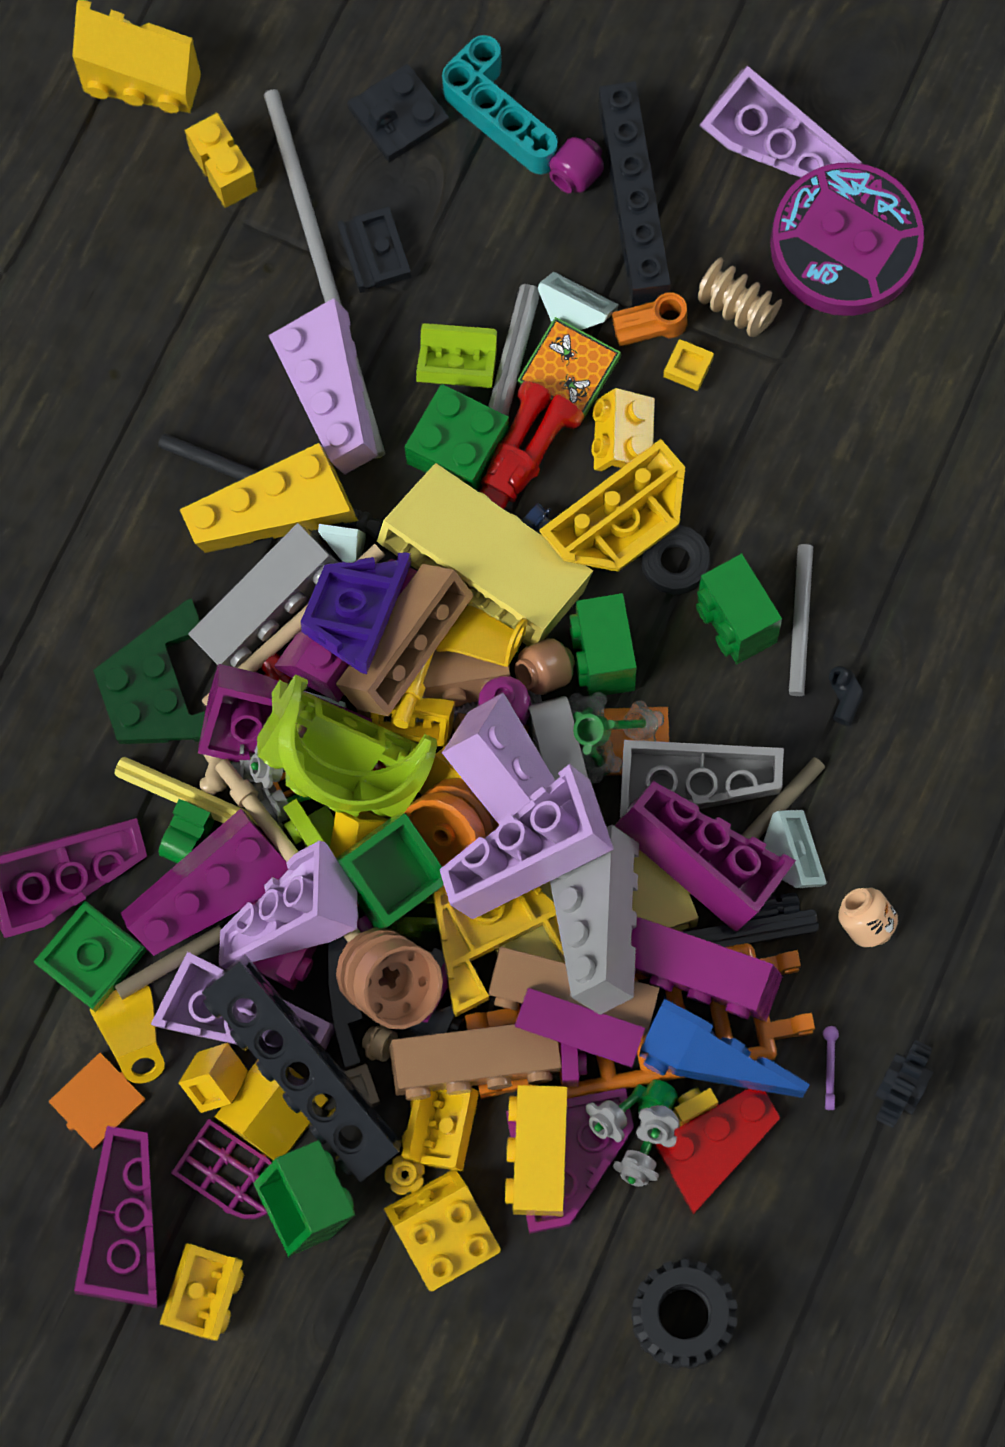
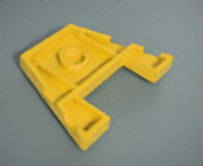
(469, 939)

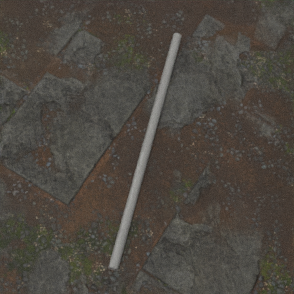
(310, 225)

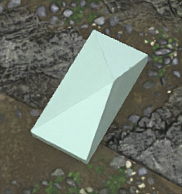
(574, 302)
(345, 542)
(790, 835)

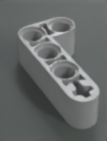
(552, 730)

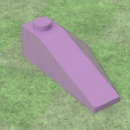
(770, 129)
(299, 911)

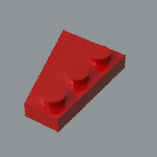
(717, 1143)

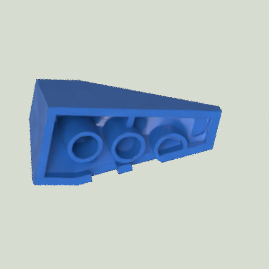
(689, 1049)

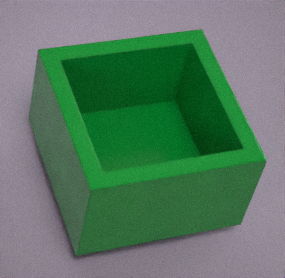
(457, 436)
(738, 609)
(605, 645)
(391, 870)
(304, 1198)

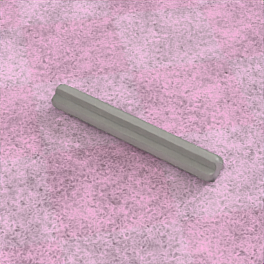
(514, 348)

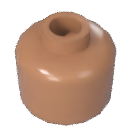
(545, 666)

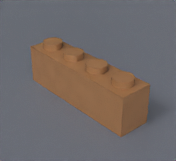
(412, 634)
(457, 678)
(518, 971)
(470, 1059)

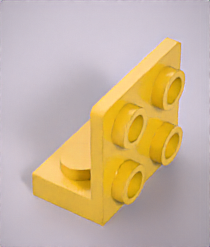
(443, 1230)

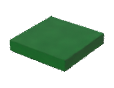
(90, 956)

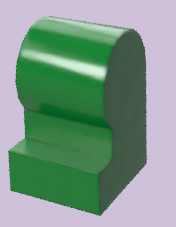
(186, 831)

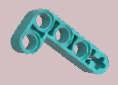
(505, 111)

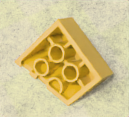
(134, 61)

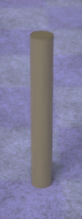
(785, 798)
(168, 963)

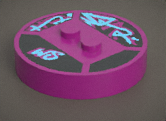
(846, 239)

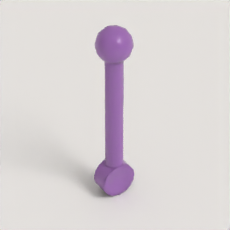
(830, 1034)

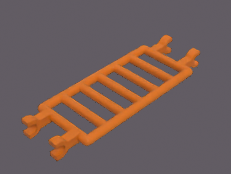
(766, 1032)

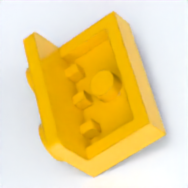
(621, 428)
(440, 1129)
(202, 1292)

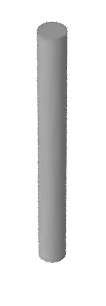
(801, 620)

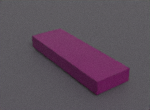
(579, 1027)

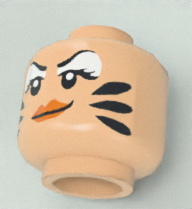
(867, 917)

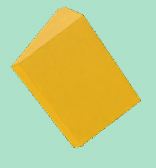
(264, 1116)

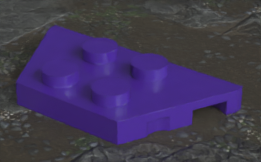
(354, 607)

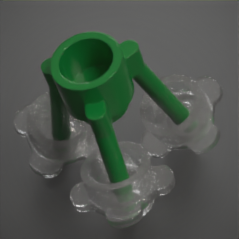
(594, 730)

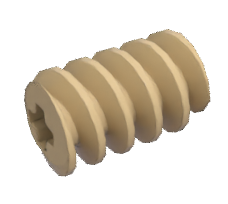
(736, 300)

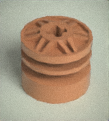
(389, 978)

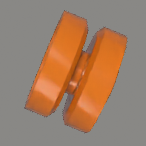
(450, 818)

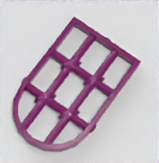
(212, 1175)

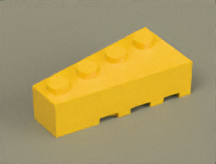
(271, 503)

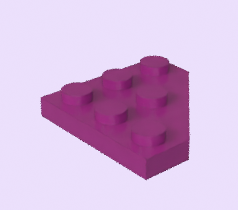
(585, 1157)

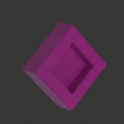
(573, 1065)

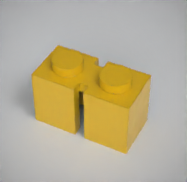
(226, 165)

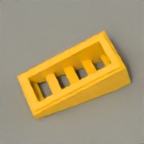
(430, 710)

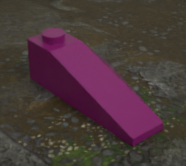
(316, 663)
(237, 712)
(61, 872)

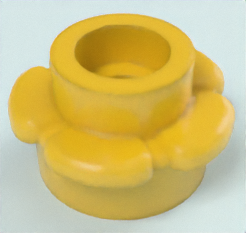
(400, 1185)

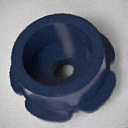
(537, 518)

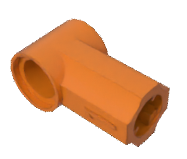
(646, 321)

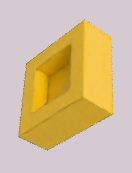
(688, 365)
(694, 1104)

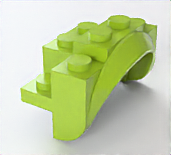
(335, 752)

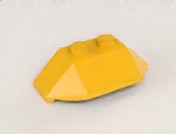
(622, 513)

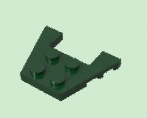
(143, 688)

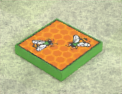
(571, 364)

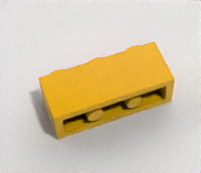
(537, 1150)

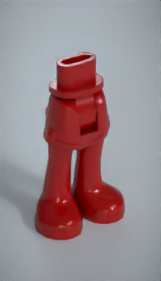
(514, 468)

